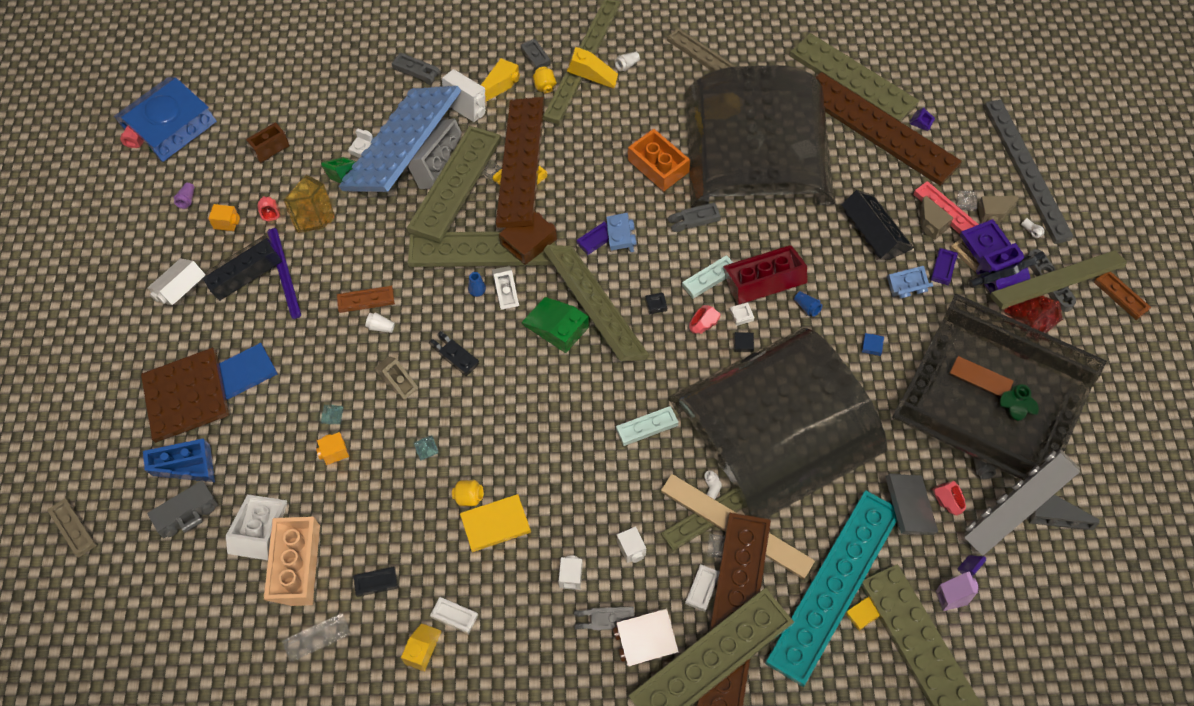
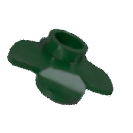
(1018, 404)

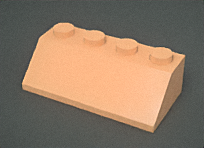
(292, 561)

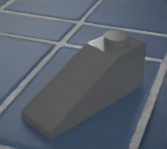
(1062, 514)

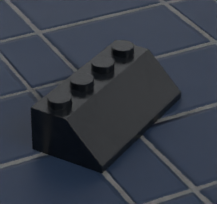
(876, 225)
(241, 268)

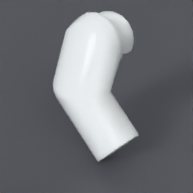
(1036, 230)
(713, 483)

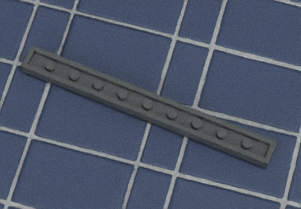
(1028, 172)

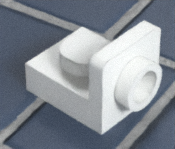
(361, 143)

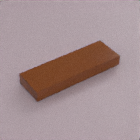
(1122, 295)
(365, 299)
(980, 377)

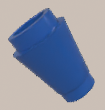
(476, 285)
(808, 303)

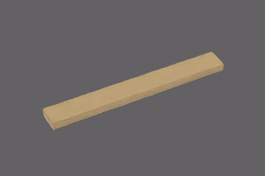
(718, 515)

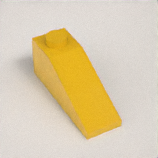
(591, 67)
(500, 78)

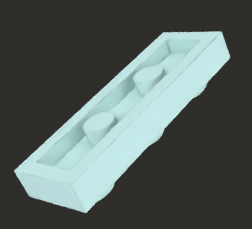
(706, 278)
(647, 426)

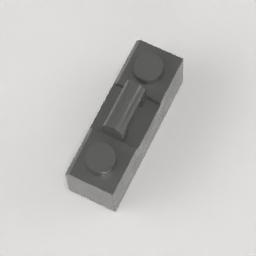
(183, 510)

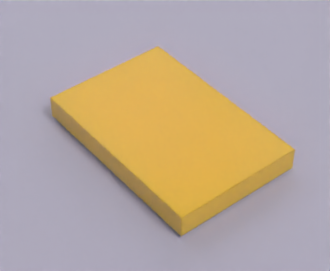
(495, 523)

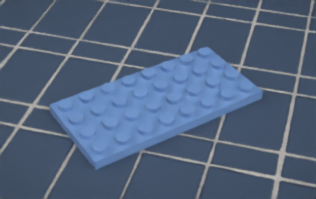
(399, 139)

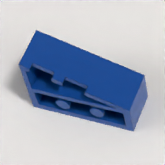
(181, 461)

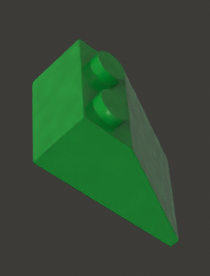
(557, 323)

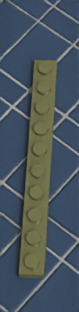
(591, 43)

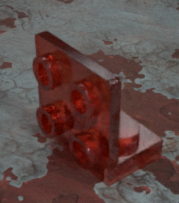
(1038, 312)

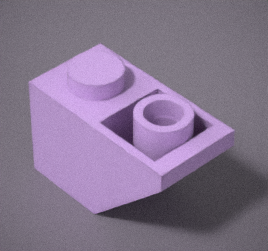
(957, 591)

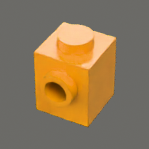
(224, 217)
(332, 448)

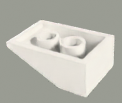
(252, 527)

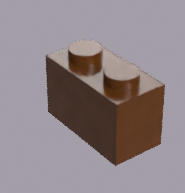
(267, 142)

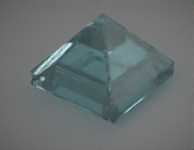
(332, 414)
(426, 447)

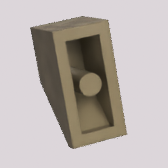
(996, 207)
(933, 218)
(396, 377)

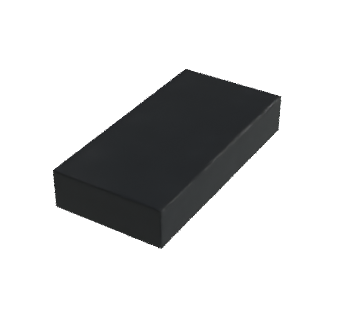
(375, 581)

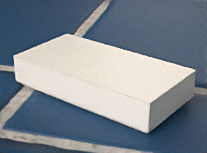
(702, 588)
(454, 615)

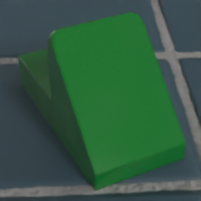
(337, 168)

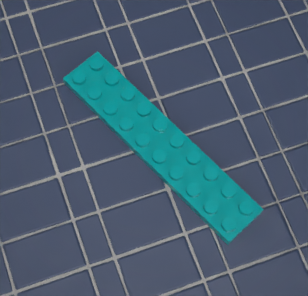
(833, 589)

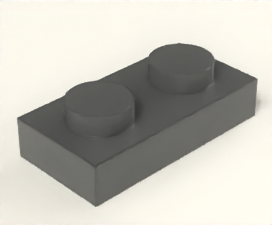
(535, 54)

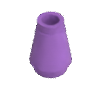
(184, 196)

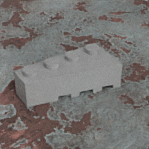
(434, 153)

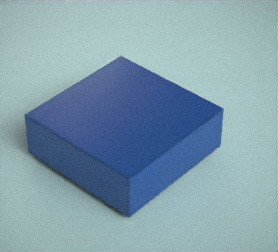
(873, 344)

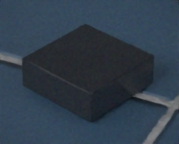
(656, 303)
(743, 342)

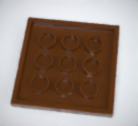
(184, 395)

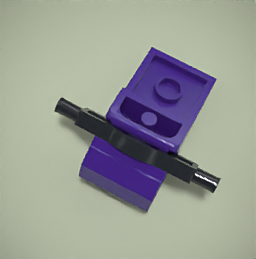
(999, 260)

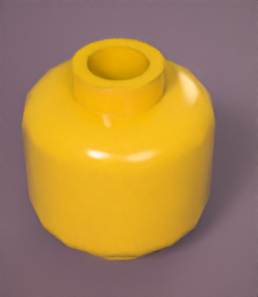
(544, 80)
(467, 493)

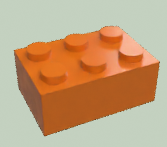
(658, 159)

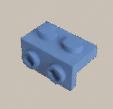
(620, 232)
(909, 281)

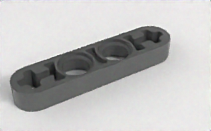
(1045, 264)

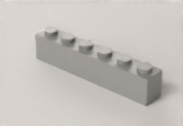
(1021, 502)

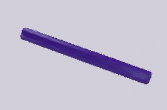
(285, 275)

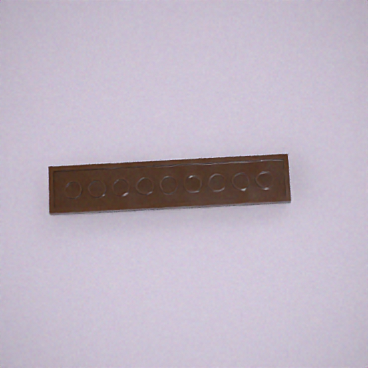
(887, 132)
(520, 163)
(737, 584)

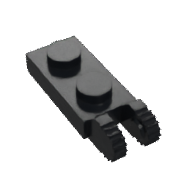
(455, 354)

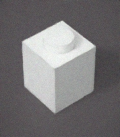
(631, 545)
(570, 572)

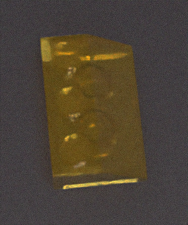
(309, 205)

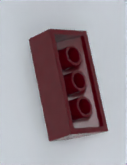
(765, 274)

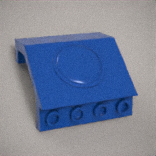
(167, 117)

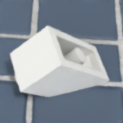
(505, 287)

